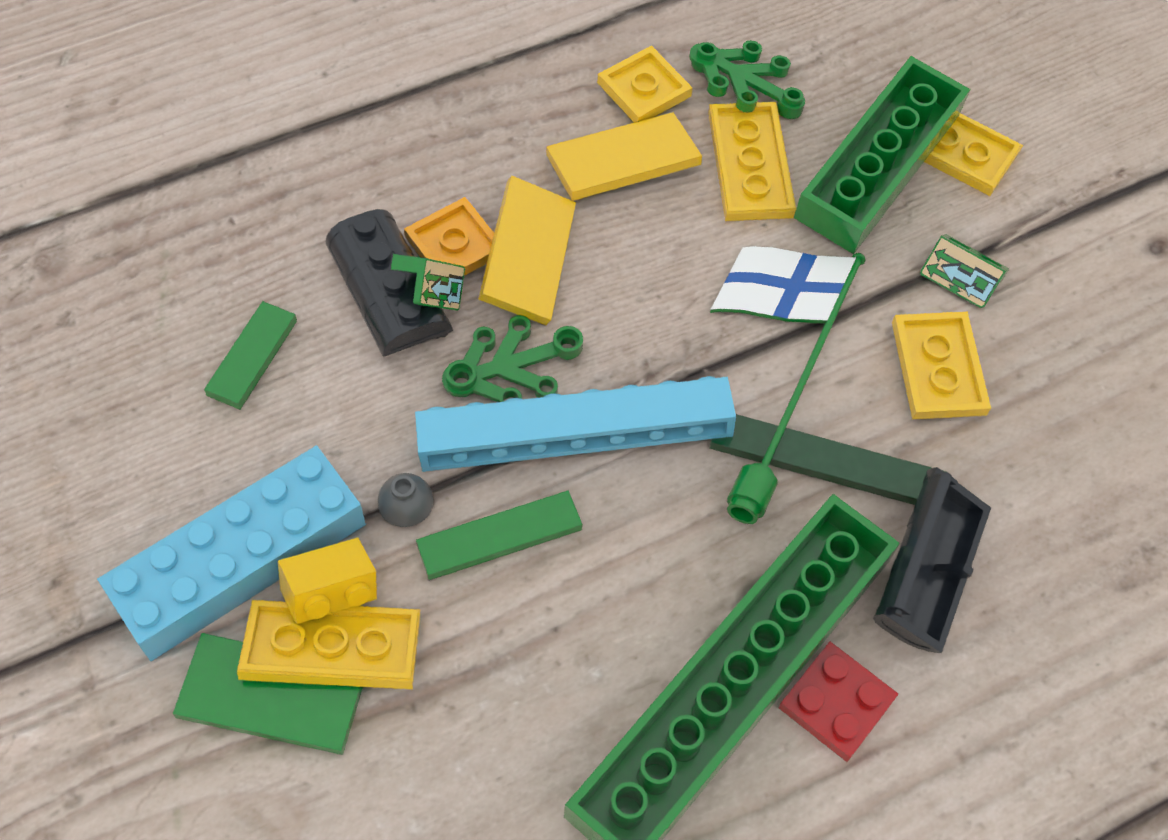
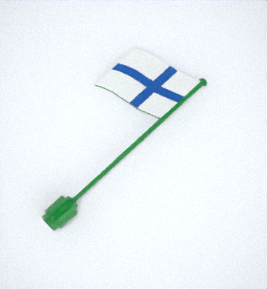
(787, 289)

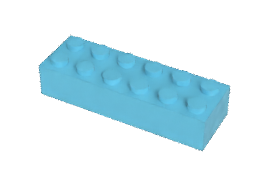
(231, 552)

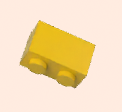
(327, 580)

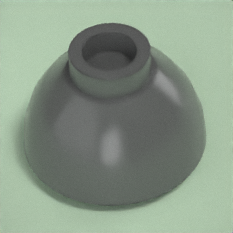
(405, 500)

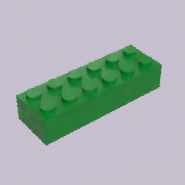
(881, 154)

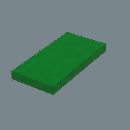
(279, 711)

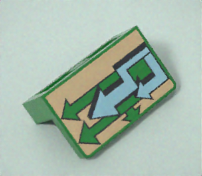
(963, 270)
(437, 282)

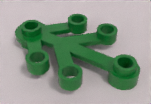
(709, 59)
(507, 364)

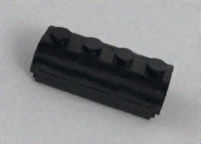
(384, 296)
(932, 563)

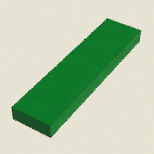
(498, 535)

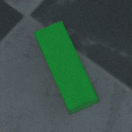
(250, 355)

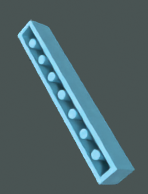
(574, 423)

